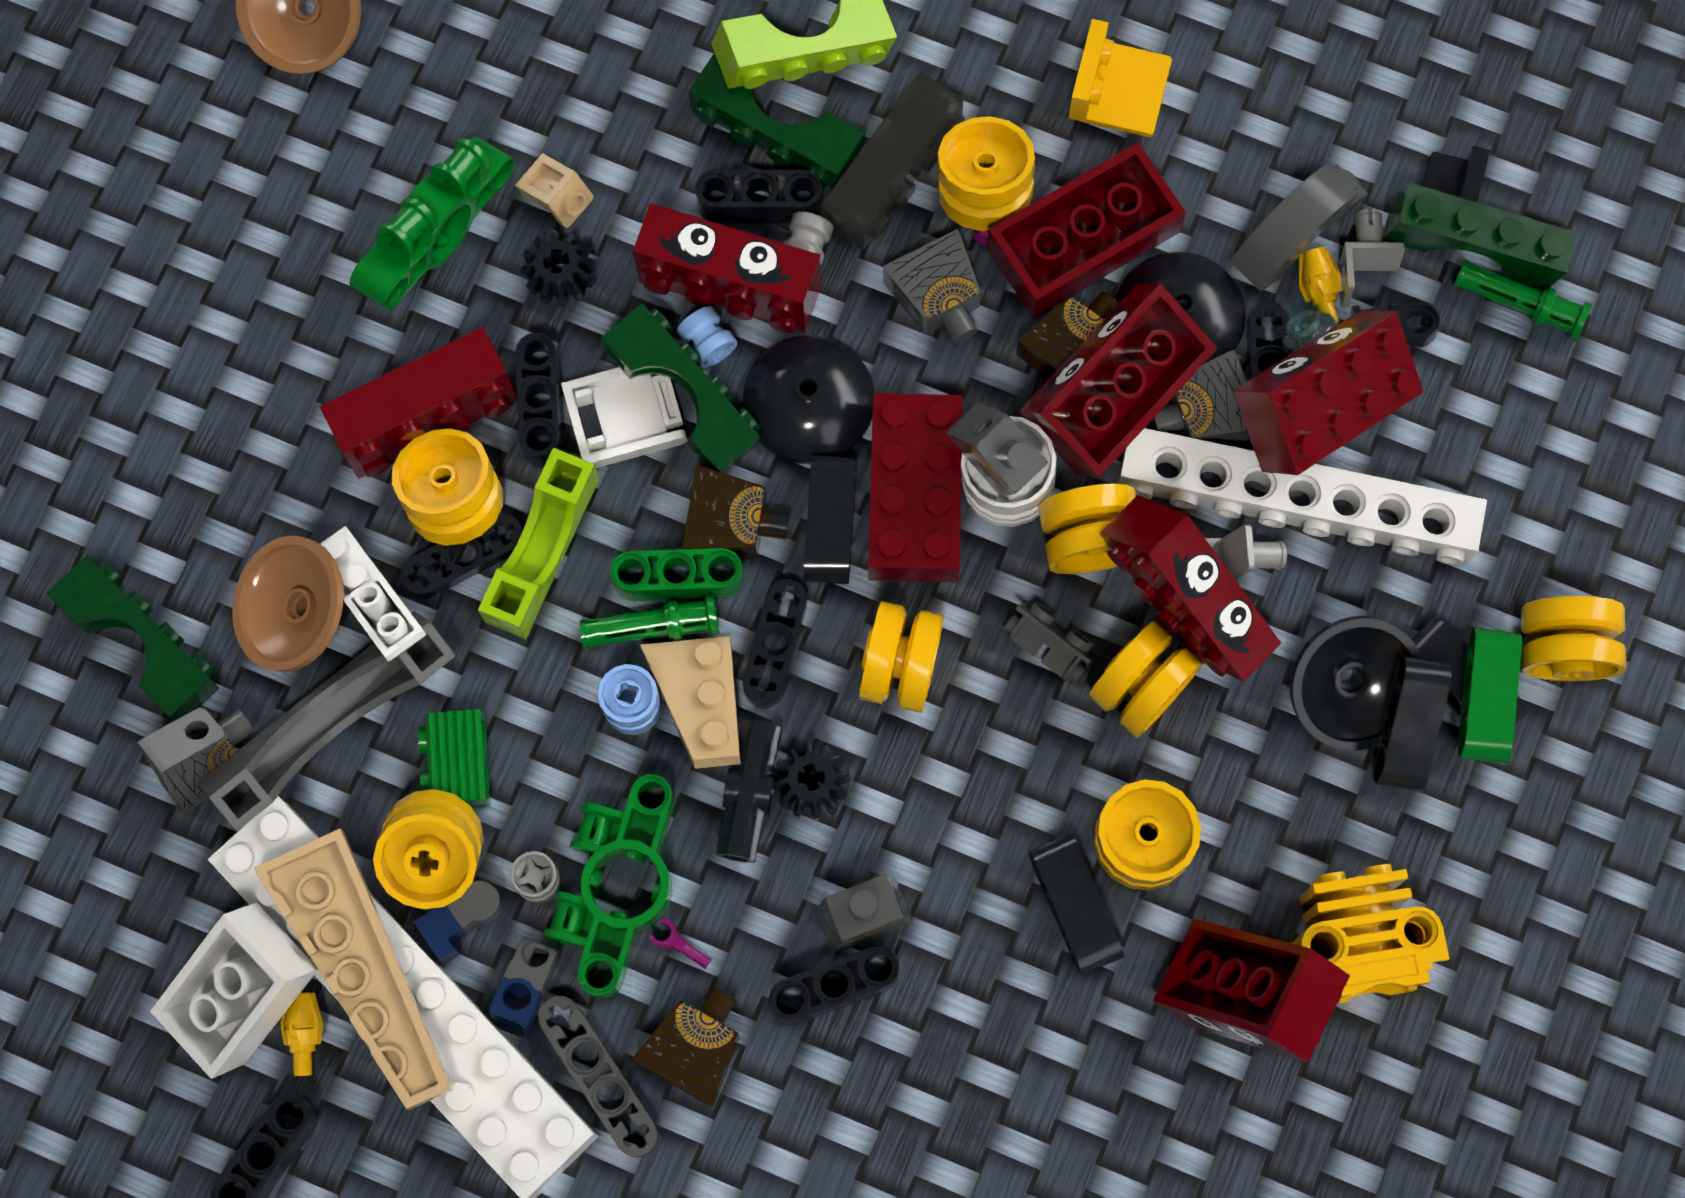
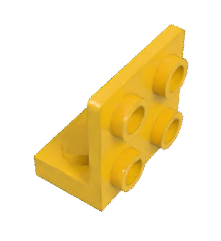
(1118, 84)

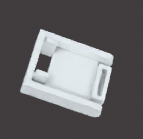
(630, 413)

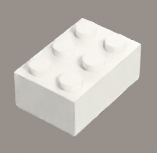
(233, 990)

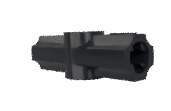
(748, 791)

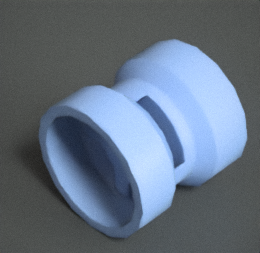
(706, 336)

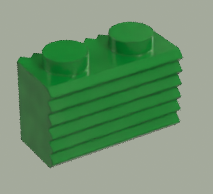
(456, 755)

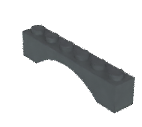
(266, 764)

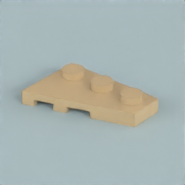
(700, 694)

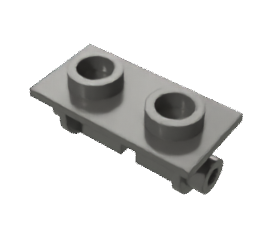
(1066, 649)

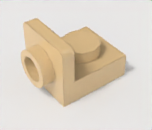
(555, 189)

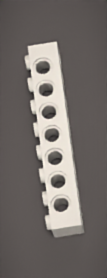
(1457, 513)

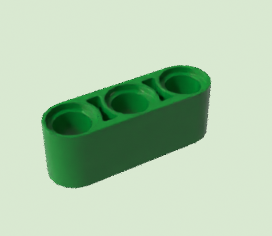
(657, 564)
(1490, 695)

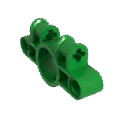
(431, 221)
(639, 837)

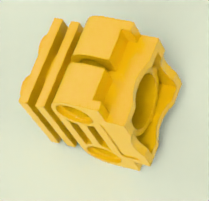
(1366, 931)

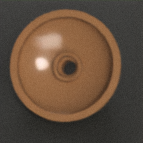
(294, 39)
(287, 603)

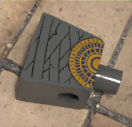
(937, 286)
(1207, 404)
(999, 453)
(191, 750)
(862, 913)

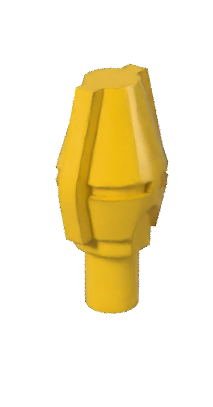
(1320, 280)
(302, 1031)

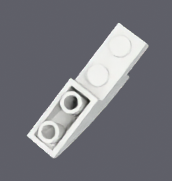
(372, 597)

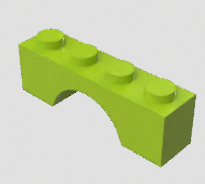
(757, 52)
(554, 516)

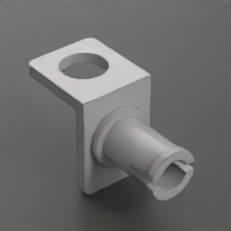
(1367, 253)
(1243, 554)

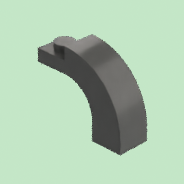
(1296, 223)

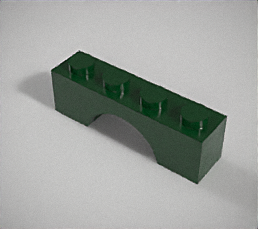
(820, 146)
(1521, 245)
(644, 347)
(96, 602)

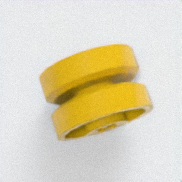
(985, 172)
(447, 486)
(1076, 521)
(1573, 638)
(898, 656)
(1141, 675)
(1164, 814)
(428, 849)

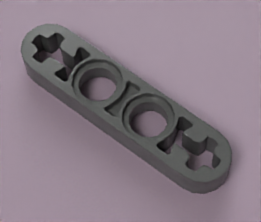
(602, 1073)

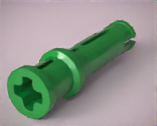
(1543, 306)
(671, 620)

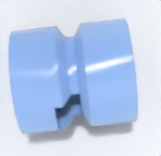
(629, 699)

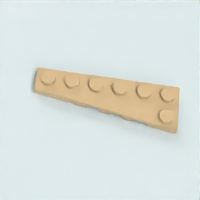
(342, 932)

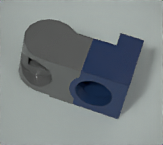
(448, 924)
(524, 985)

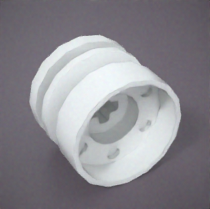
(1023, 505)

